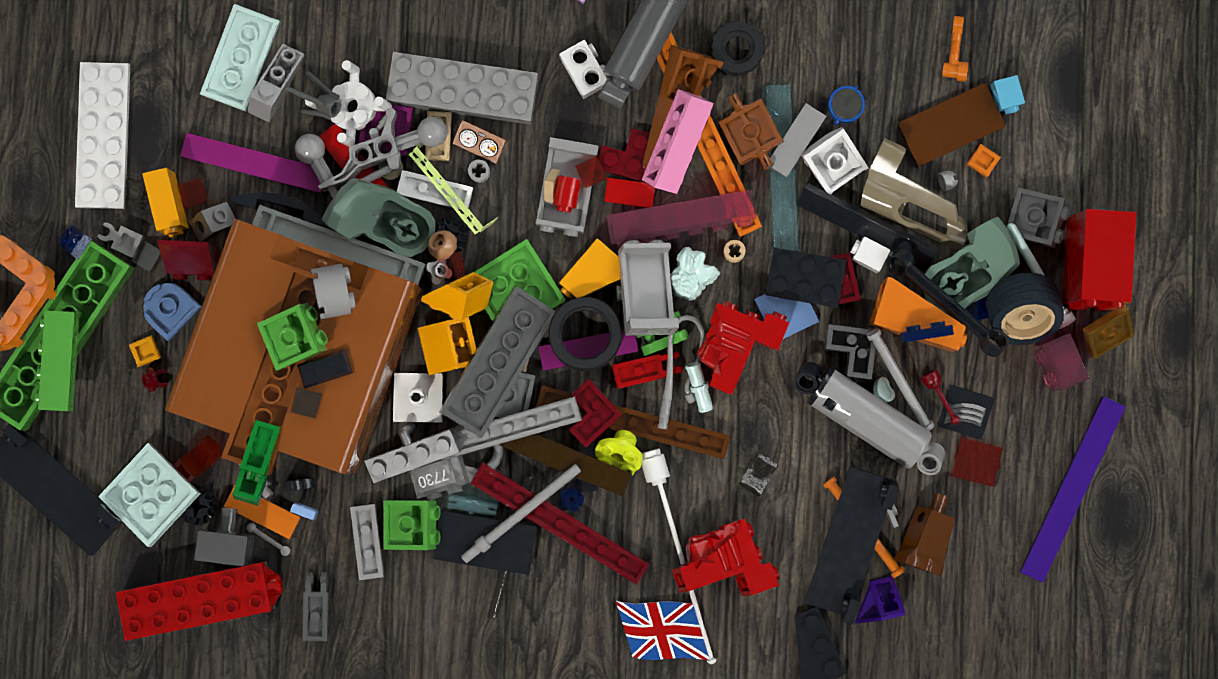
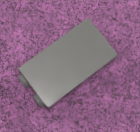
(564, 157)
(646, 288)

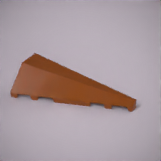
(683, 71)

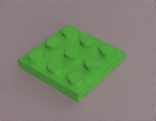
(521, 269)

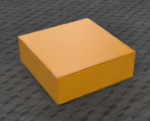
(145, 351)

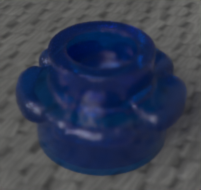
(567, 494)

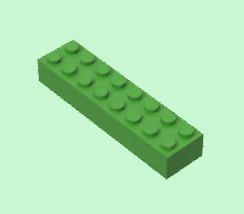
(85, 289)

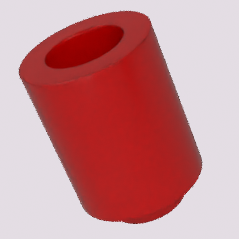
(566, 193)

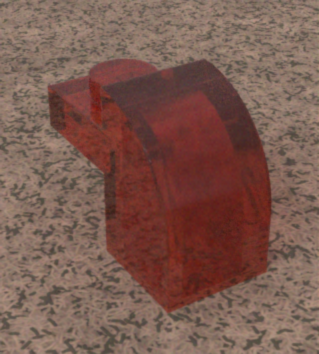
(199, 459)

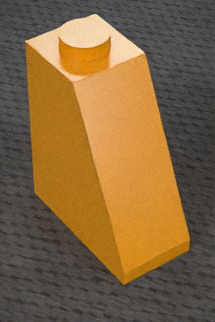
(592, 272)

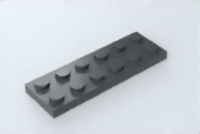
(497, 362)

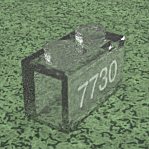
(438, 477)

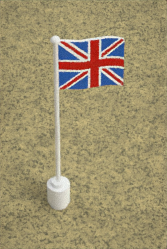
(664, 627)

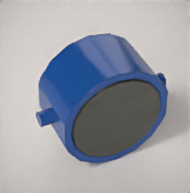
(845, 105)

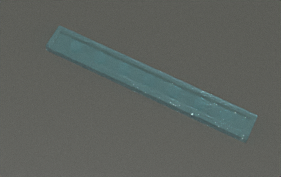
(782, 189)

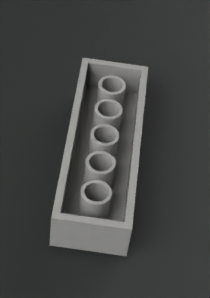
(462, 88)

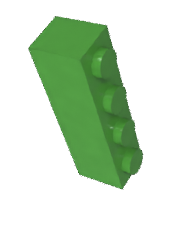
(58, 361)

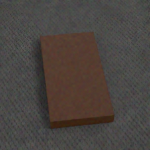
(951, 125)

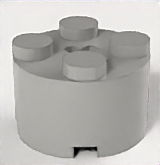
(332, 290)

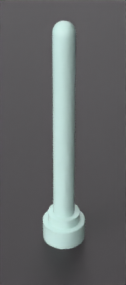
(1034, 266)

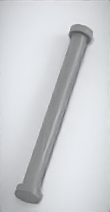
(874, 335)

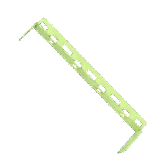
(452, 194)

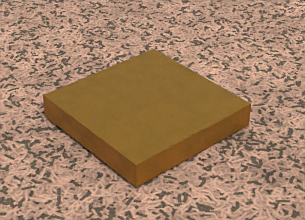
(1108, 332)

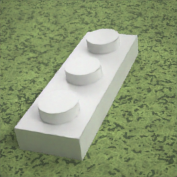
(421, 188)

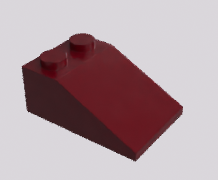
(189, 259)

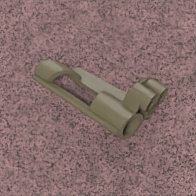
(889, 191)

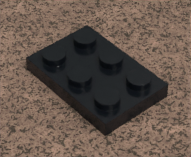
(806, 277)

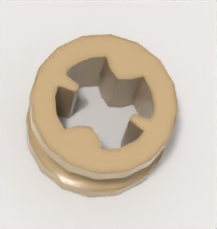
(741, 251)

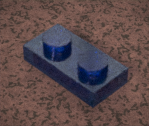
(74, 241)
(915, 333)

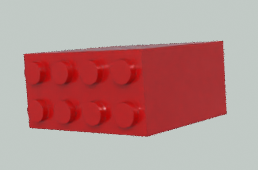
(1099, 260)

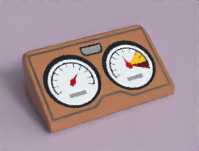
(479, 142)

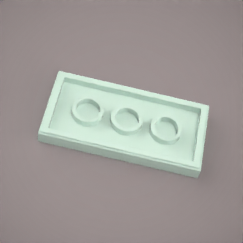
(240, 57)

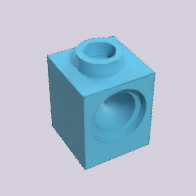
(1007, 94)

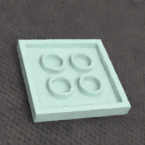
(149, 495)

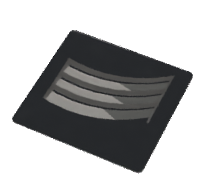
(972, 410)

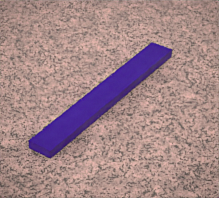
(1072, 489)

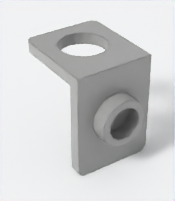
(213, 220)

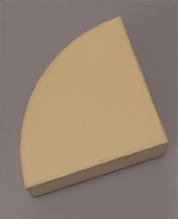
(550, 185)

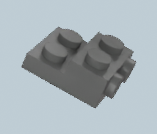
(1039, 217)
(518, 397)

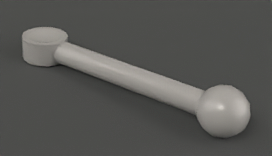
(285, 550)

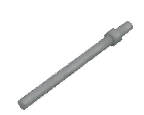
(483, 543)

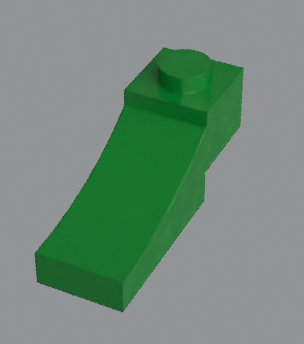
(256, 463)

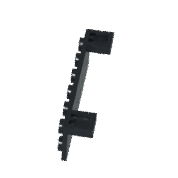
(55, 491)
(851, 542)

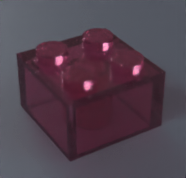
(1060, 362)

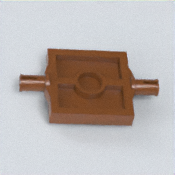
(751, 131)

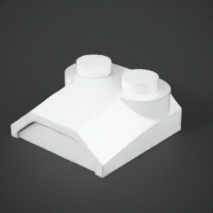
(834, 160)

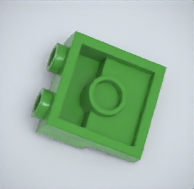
(293, 335)
(411, 524)

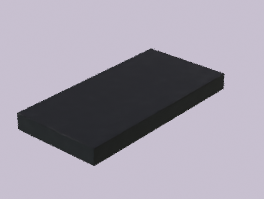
(508, 553)

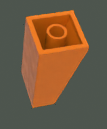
(900, 308)

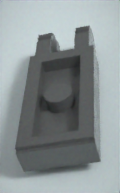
(315, 609)

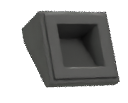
(148, 257)

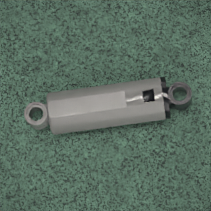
(869, 418)

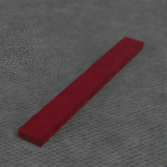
(561, 524)

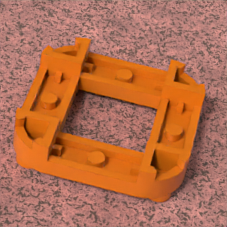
(38, 288)

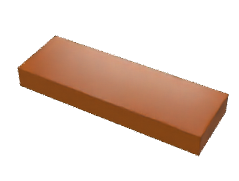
(267, 515)

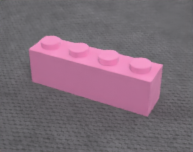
(677, 141)

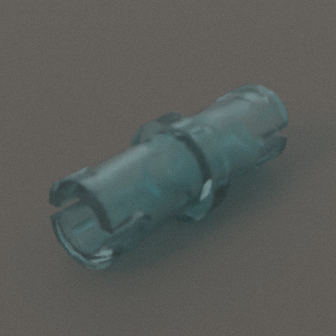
(472, 505)

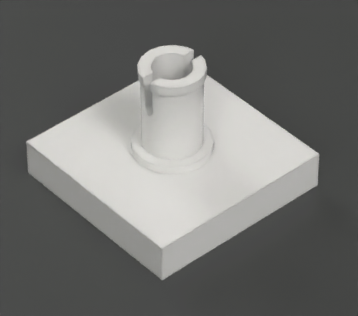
(417, 397)

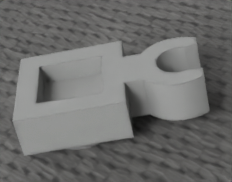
(124, 240)

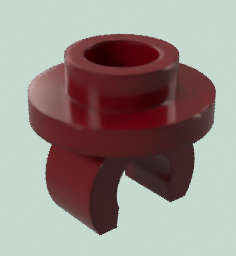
(150, 379)

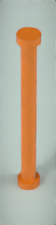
(879, 548)

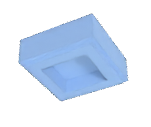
(305, 511)

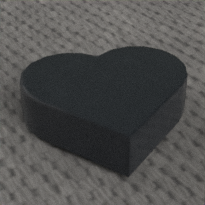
(299, 483)

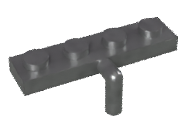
(412, 453)

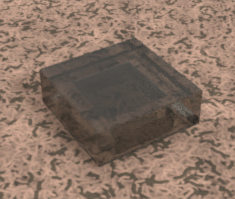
(306, 403)

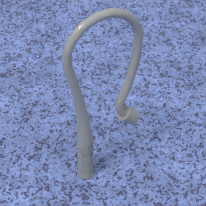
(667, 396)

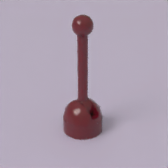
(932, 381)

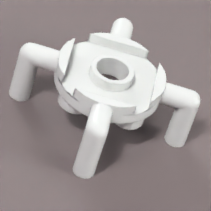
(366, 109)

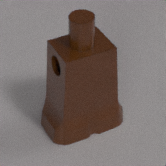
(927, 537)

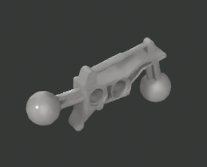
(311, 149)

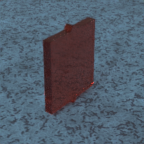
(977, 462)

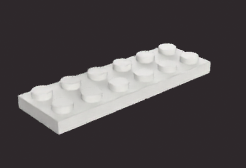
(102, 135)

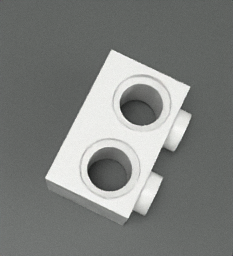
(580, 71)

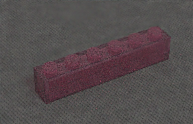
(682, 217)

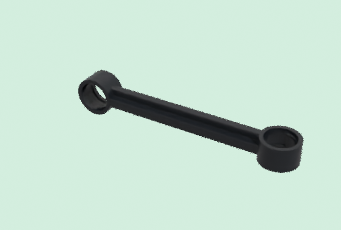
(947, 302)

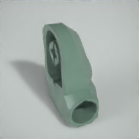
(380, 216)
(976, 266)

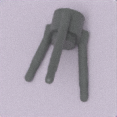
(327, 105)

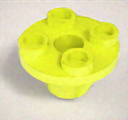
(620, 451)

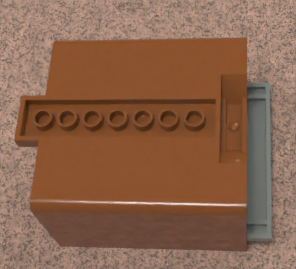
(227, 367)

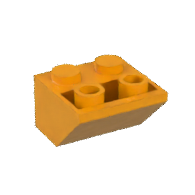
(461, 296)
(447, 345)

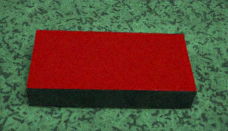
(629, 193)

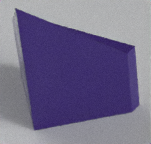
(881, 602)

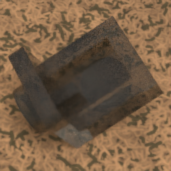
(758, 474)

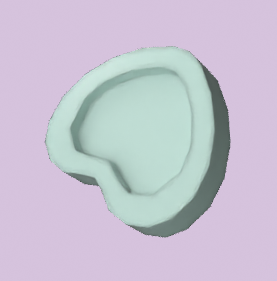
(883, 390)

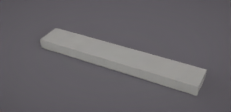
(520, 425)

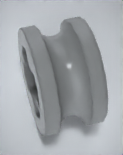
(484, 176)

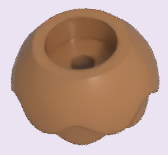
(446, 249)

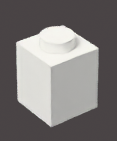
(869, 254)

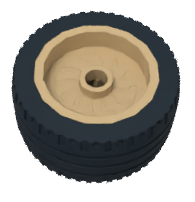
(1025, 308)

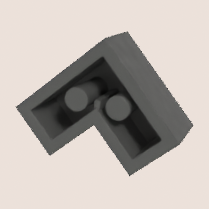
(856, 345)

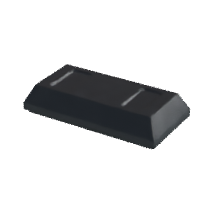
(325, 368)

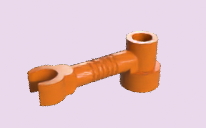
(954, 68)

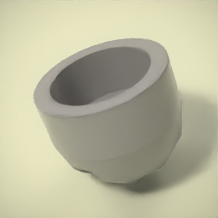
(946, 180)

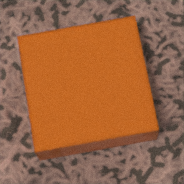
(983, 160)

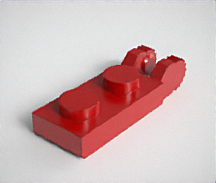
(642, 370)

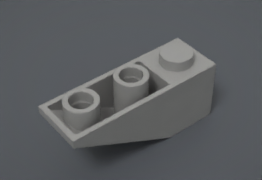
(272, 85)

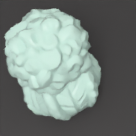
(691, 274)

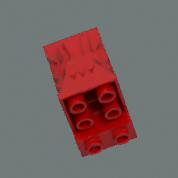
(732, 341)
(726, 554)

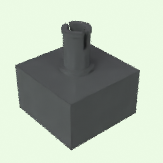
(225, 544)

